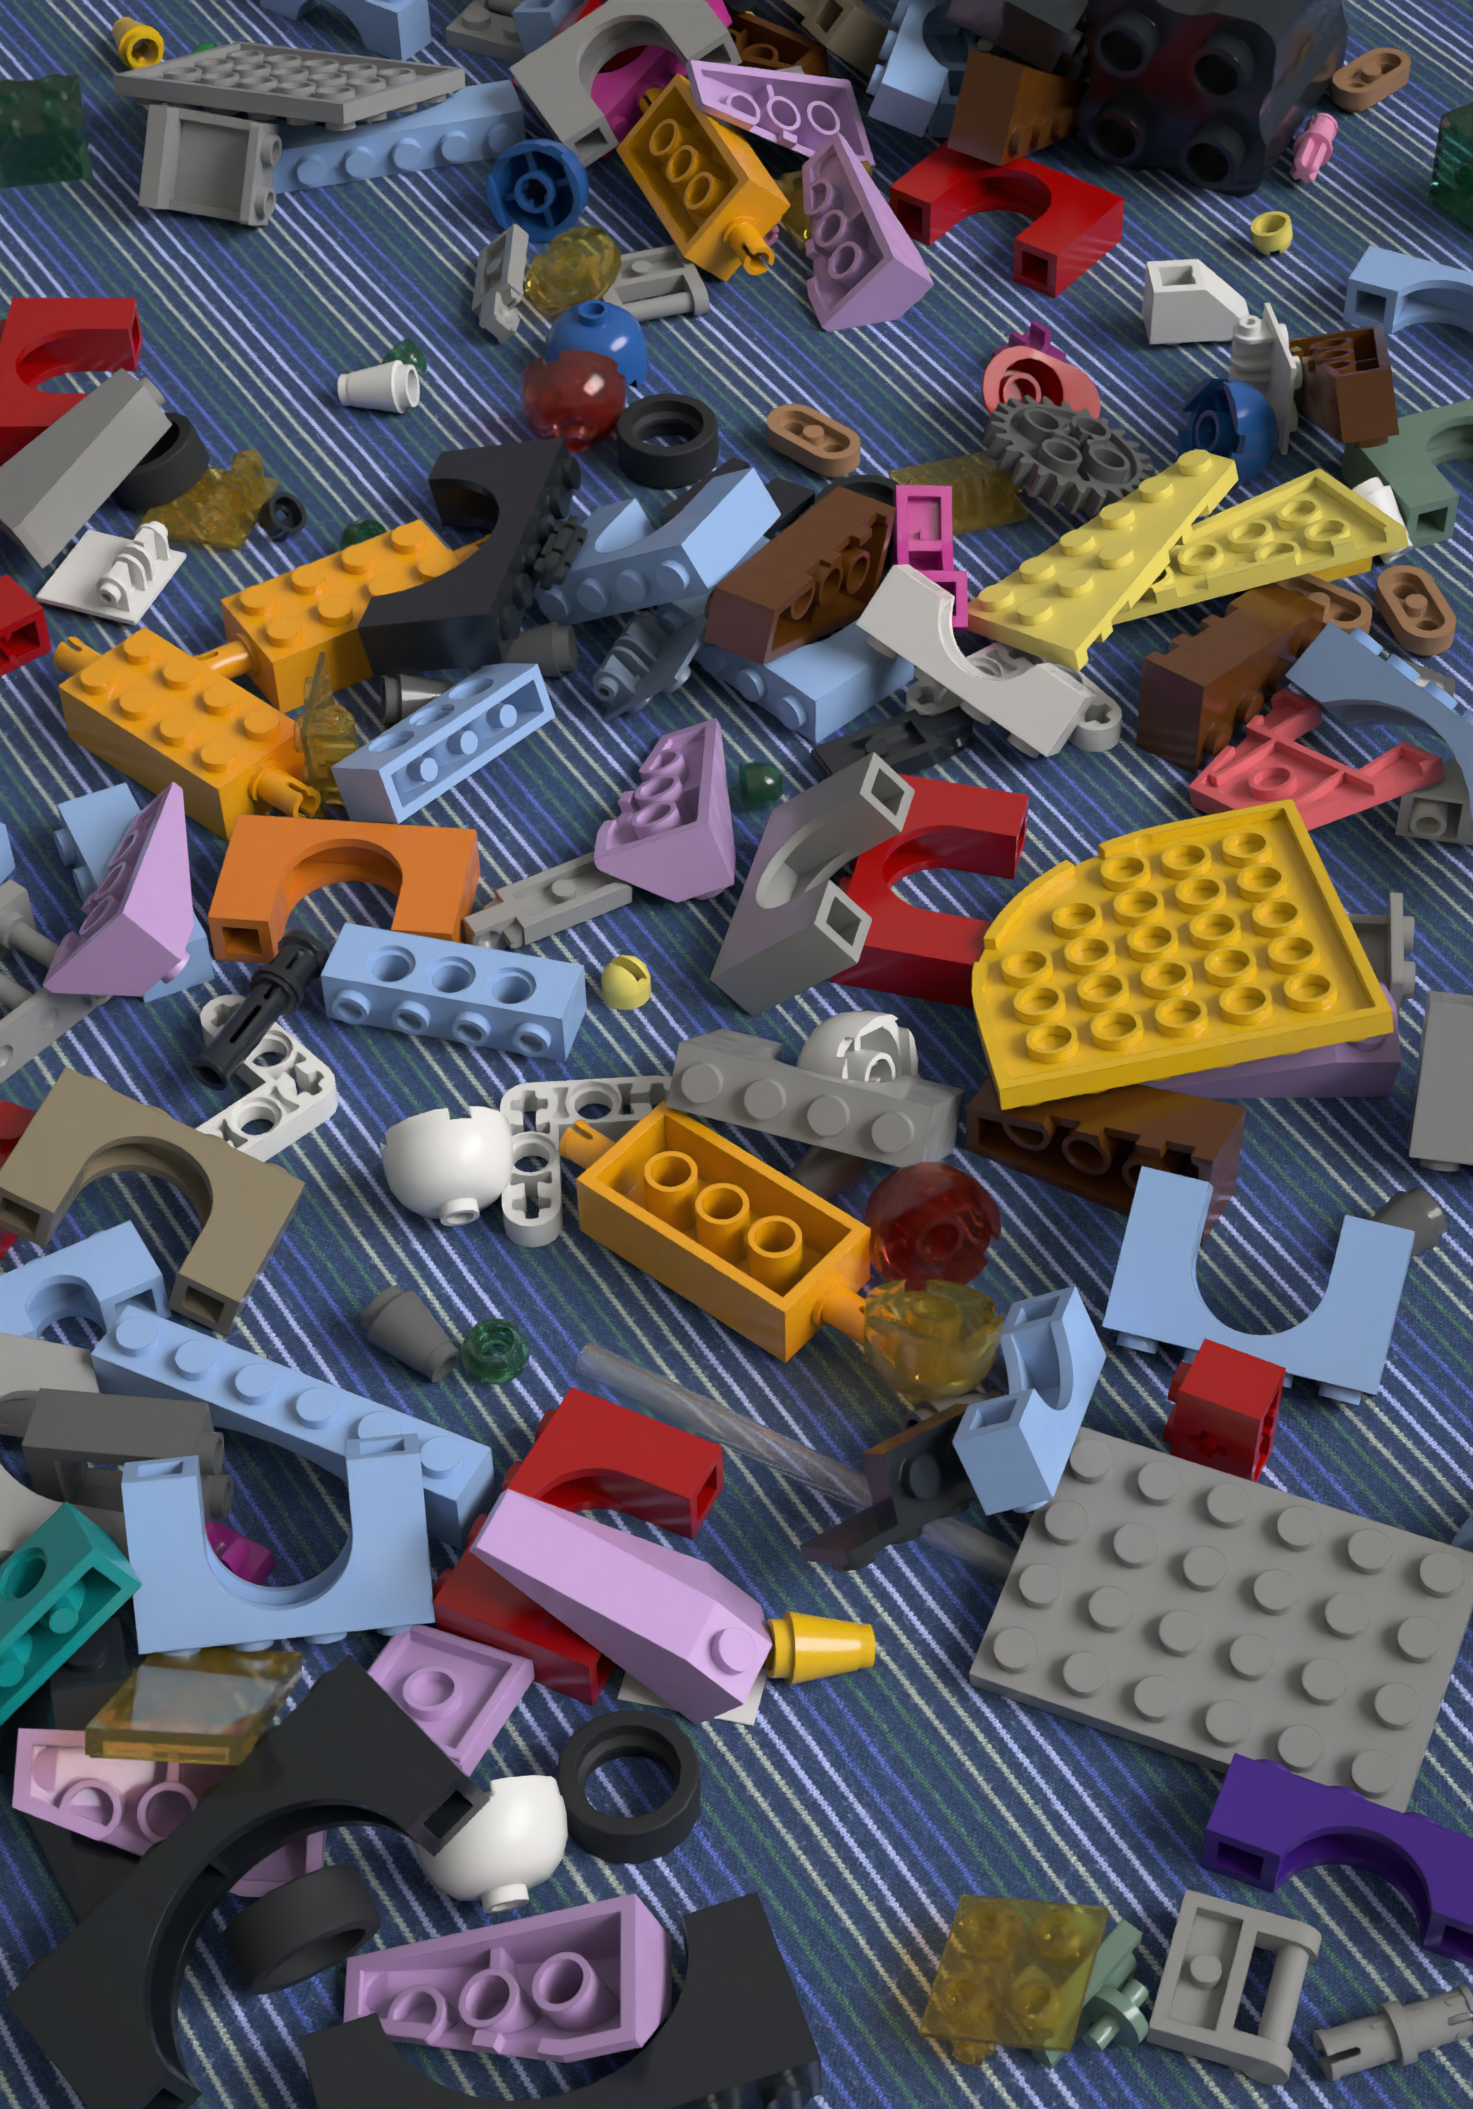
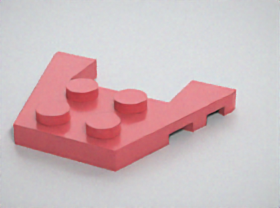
(1276, 768)

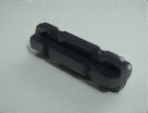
(559, 553)

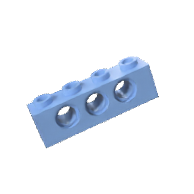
(443, 743)
(454, 991)

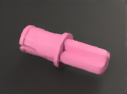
(1313, 147)

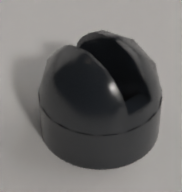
(290, 524)

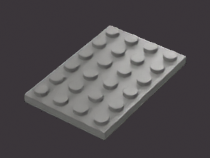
(290, 84)
(1229, 1621)

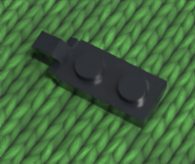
(903, 742)

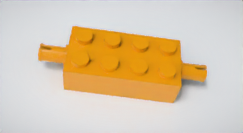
(703, 182)
(316, 608)
(182, 722)
(722, 1229)

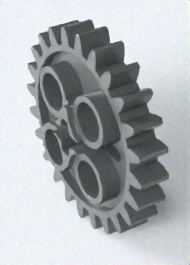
(1064, 454)

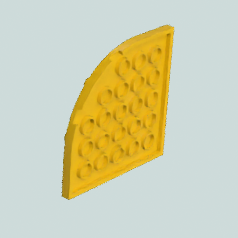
(1172, 960)

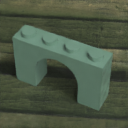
(1408, 466)

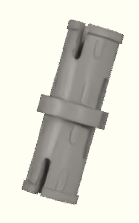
(1395, 2033)

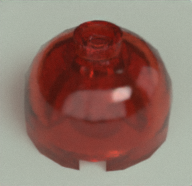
(574, 398)
(930, 1225)

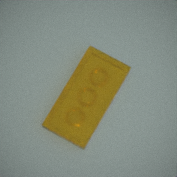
(194, 1706)

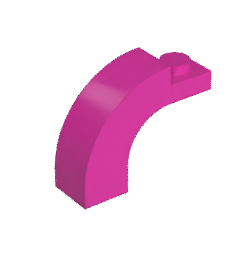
(926, 542)

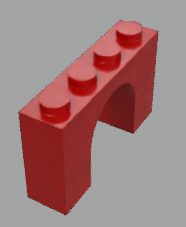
(1071, 224)
(54, 339)
(920, 949)
(581, 1460)

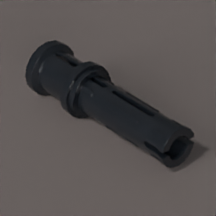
(274, 992)

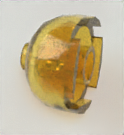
(932, 1339)

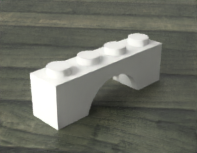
(915, 620)

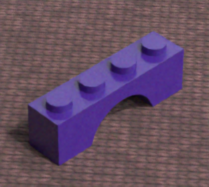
(1282, 1823)

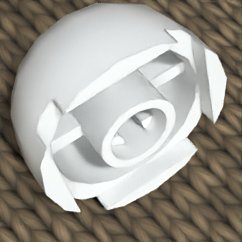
(860, 1048)
(449, 1165)
(504, 1847)

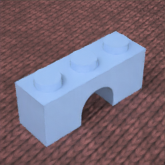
(85, 1281)

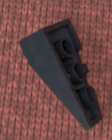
(70, 1701)

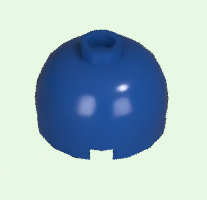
(538, 188)
(603, 330)
(1230, 422)

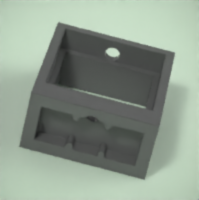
(115, 1429)

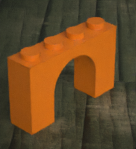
(283, 859)

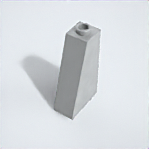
(78, 464)

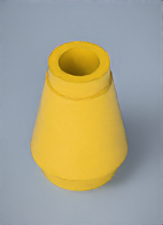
(137, 43)
(817, 1647)

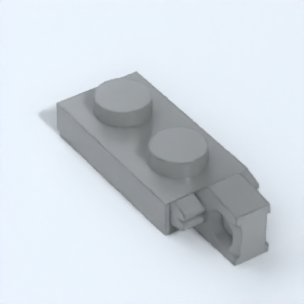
(501, 282)
(546, 905)

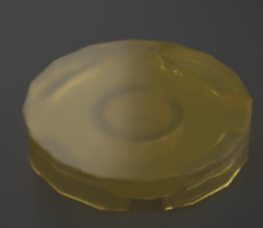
(574, 270)

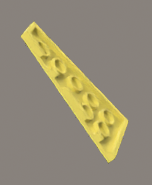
(1269, 539)
(1103, 568)

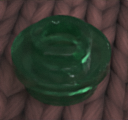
(491, 1338)

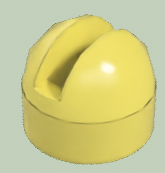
(1272, 232)
(626, 983)

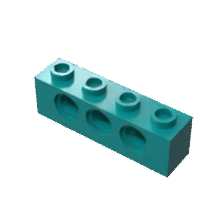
(55, 1599)

